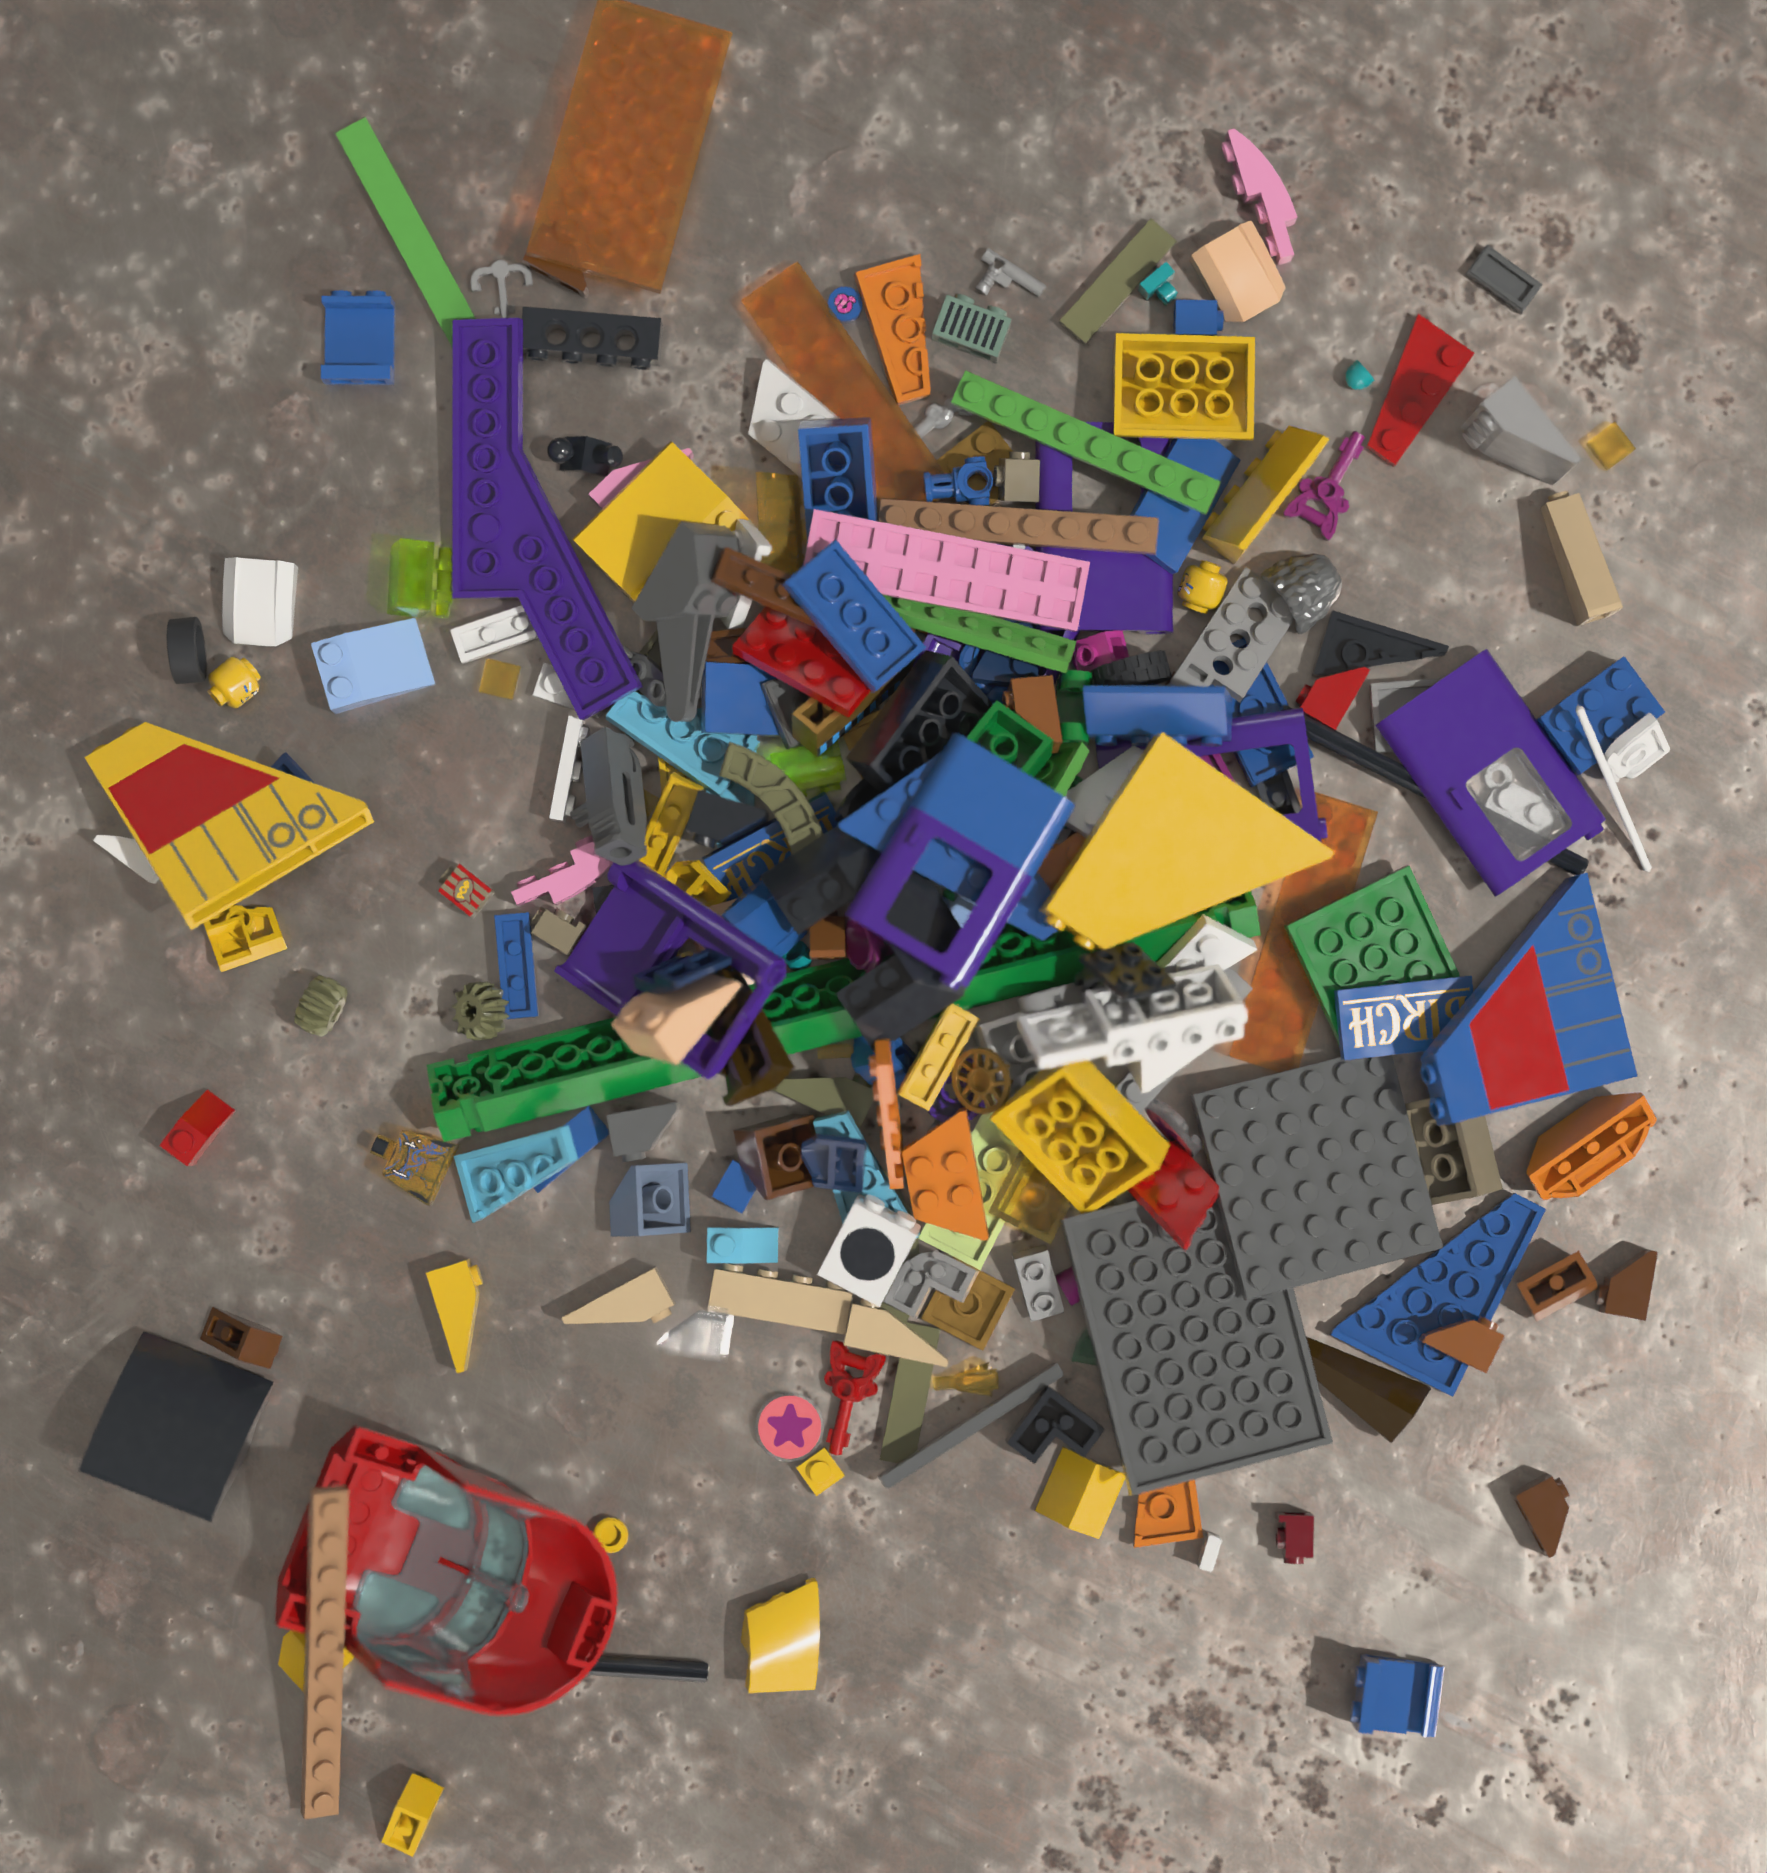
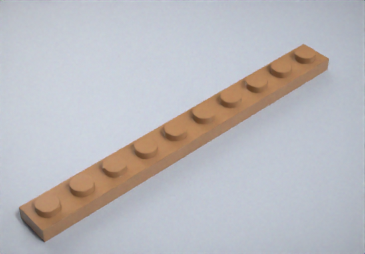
(324, 1651)

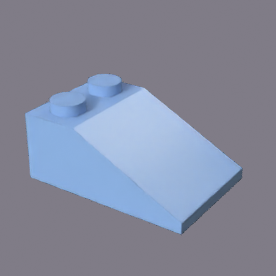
(372, 664)

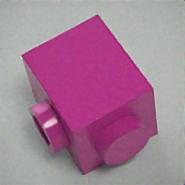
(1099, 650)

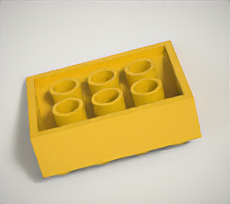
(1183, 386)
(1263, 492)
(644, 515)
(1081, 1134)

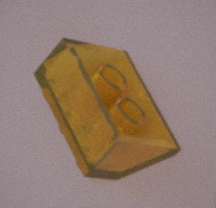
(780, 520)
(1030, 1201)

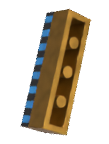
(820, 726)

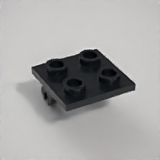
(1124, 971)

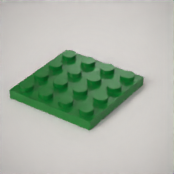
(1370, 940)

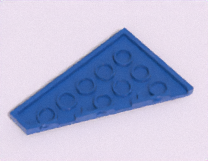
(940, 861)
(1444, 1288)

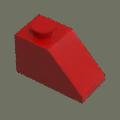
(1331, 696)
(197, 1128)

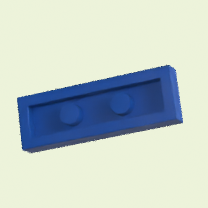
(517, 964)

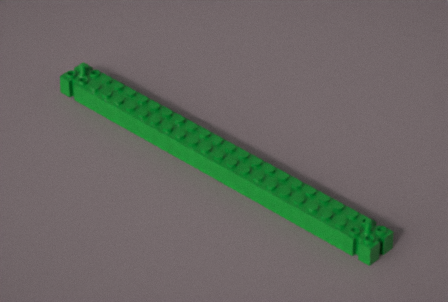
(597, 1065)

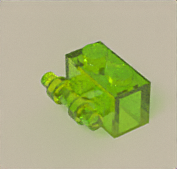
(412, 578)
(813, 772)

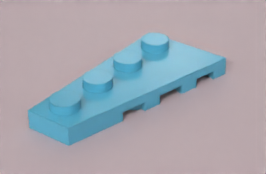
(677, 743)
(509, 1169)
(875, 1179)

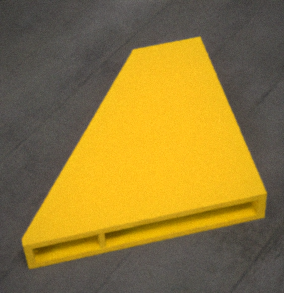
(1171, 847)

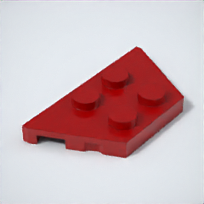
(1177, 1194)

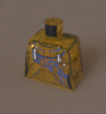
(416, 1162)

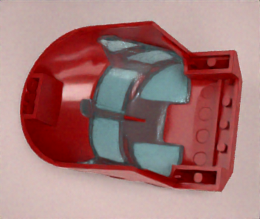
(457, 1580)

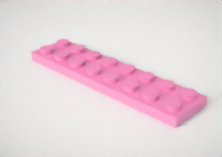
(958, 570)

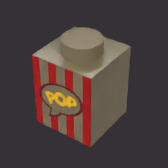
(465, 890)

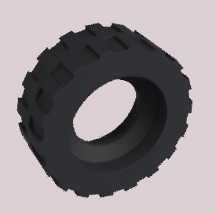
(1137, 670)

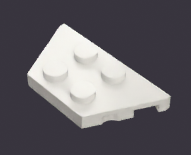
(778, 414)

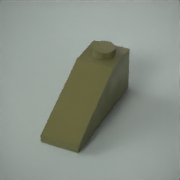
(831, 1095)

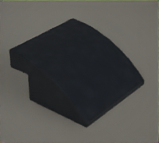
(176, 1427)

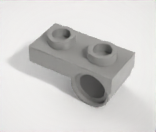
(1038, 1282)

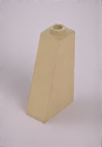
(1580, 559)

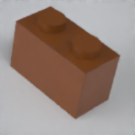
(1557, 1286)

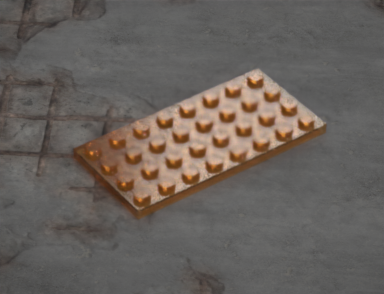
(629, 144)

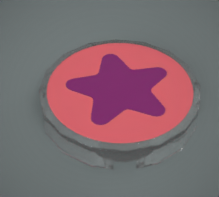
(1173, 1126)
(789, 1426)

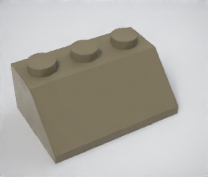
(1454, 1156)

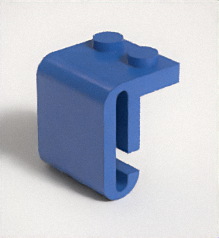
(1396, 1695)

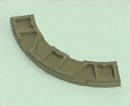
(776, 791)

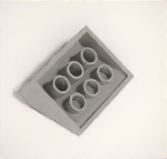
(1519, 434)

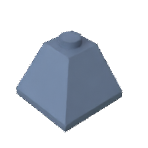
(651, 1201)

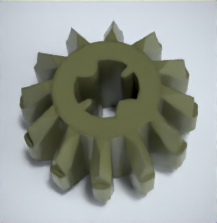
(320, 1005)
(480, 1010)

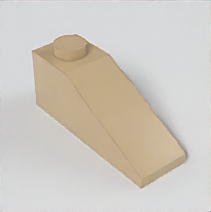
(631, 1302)
(884, 1333)

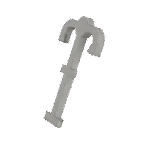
(501, 270)

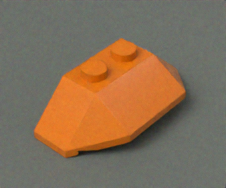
(1589, 1145)

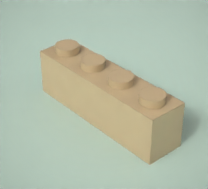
(781, 1300)

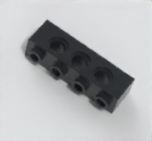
(541, 321)

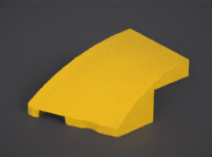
(783, 1641)

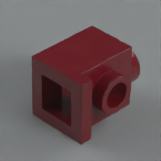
(1295, 1536)

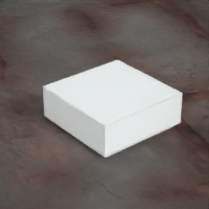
(1209, 1551)

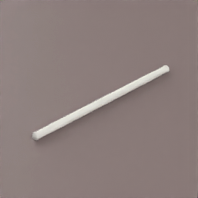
(1613, 788)

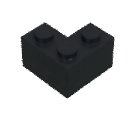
(1053, 1417)

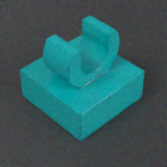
(1159, 284)

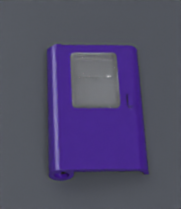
(1491, 772)

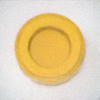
(612, 1534)

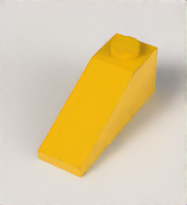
(456, 1301)

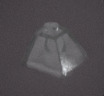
(701, 1336)

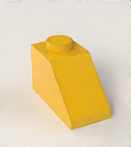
(412, 1814)

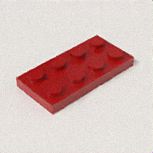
(802, 660)

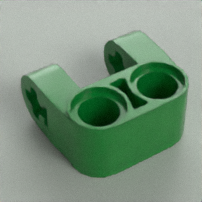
(1071, 705)

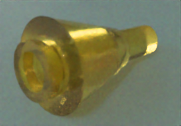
(976, 1380)

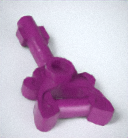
(1327, 491)

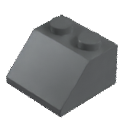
(639, 1129)

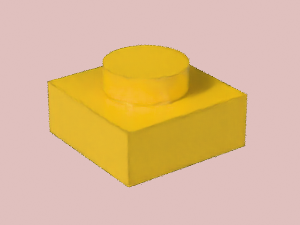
(820, 1471)

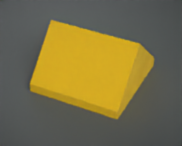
(1080, 1493)

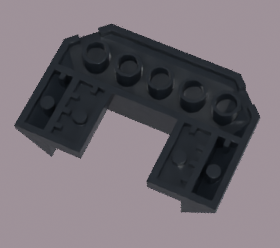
(900, 990)

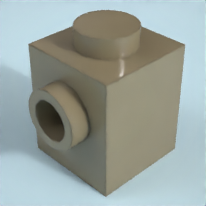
(1017, 478)

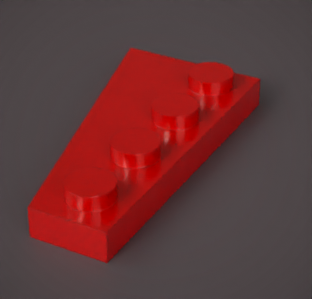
(1421, 381)

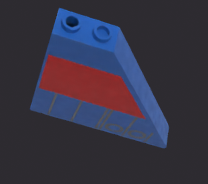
(1537, 1021)

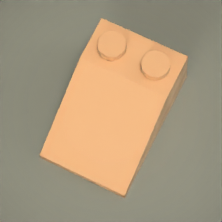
(673, 1021)

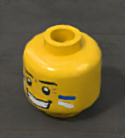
(1202, 587)
(233, 682)

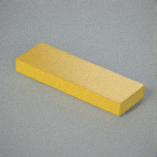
(669, 822)
(938, 1056)

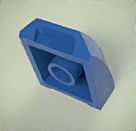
(762, 919)

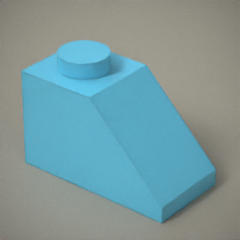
(742, 1245)

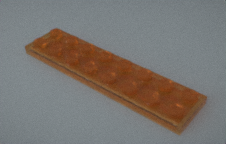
(839, 376)
(1282, 998)

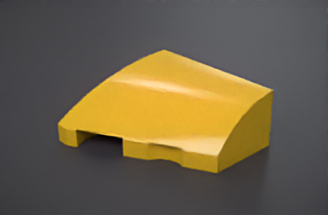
(244, 935)

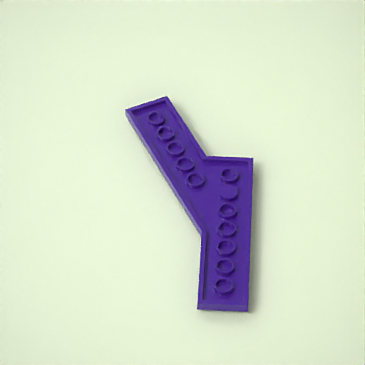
(506, 528)

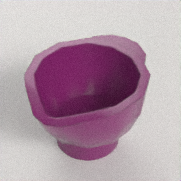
(864, 947)

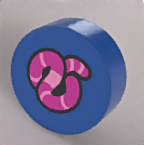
(845, 304)

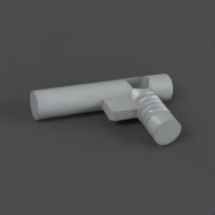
(1005, 275)

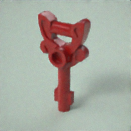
(849, 1388)

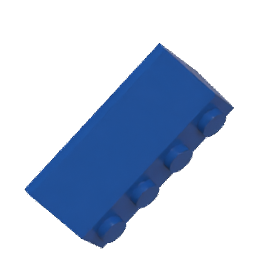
(1143, 711)

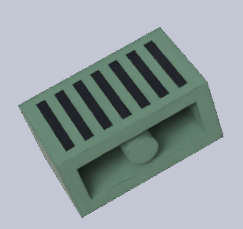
(972, 327)

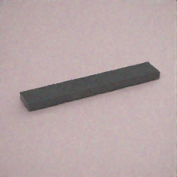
(971, 1425)

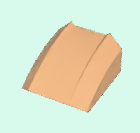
(1239, 273)

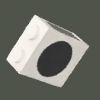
(870, 1249)

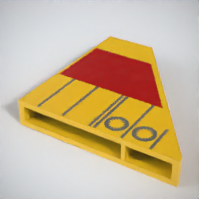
(215, 819)

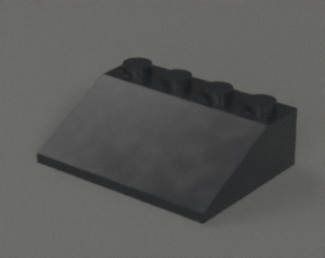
(919, 720)

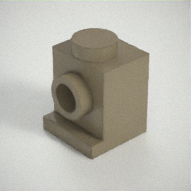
(557, 929)

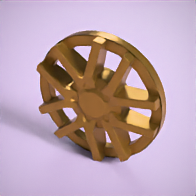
(981, 1080)

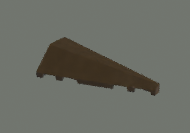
(759, 1058)
(1372, 1392)

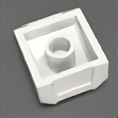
(258, 601)

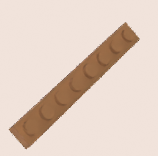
(1027, 526)

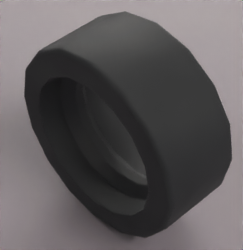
(186, 650)

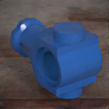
(956, 484)

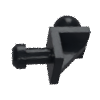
(584, 455)

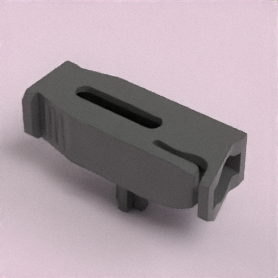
(613, 797)

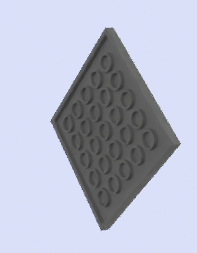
(1316, 1173)

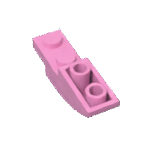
(1259, 181)
(565, 880)

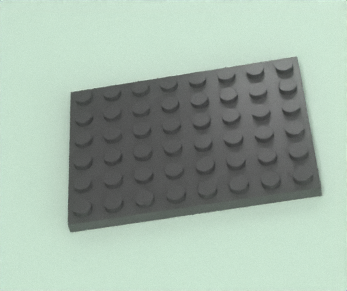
(1181, 1357)

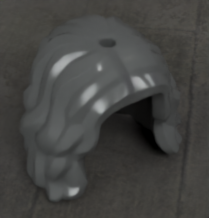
(1307, 586)

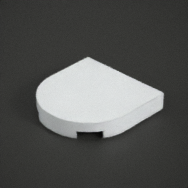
(1637, 749)

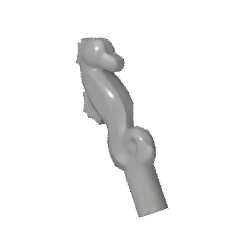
(938, 416)

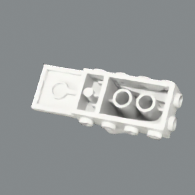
(1148, 1034)

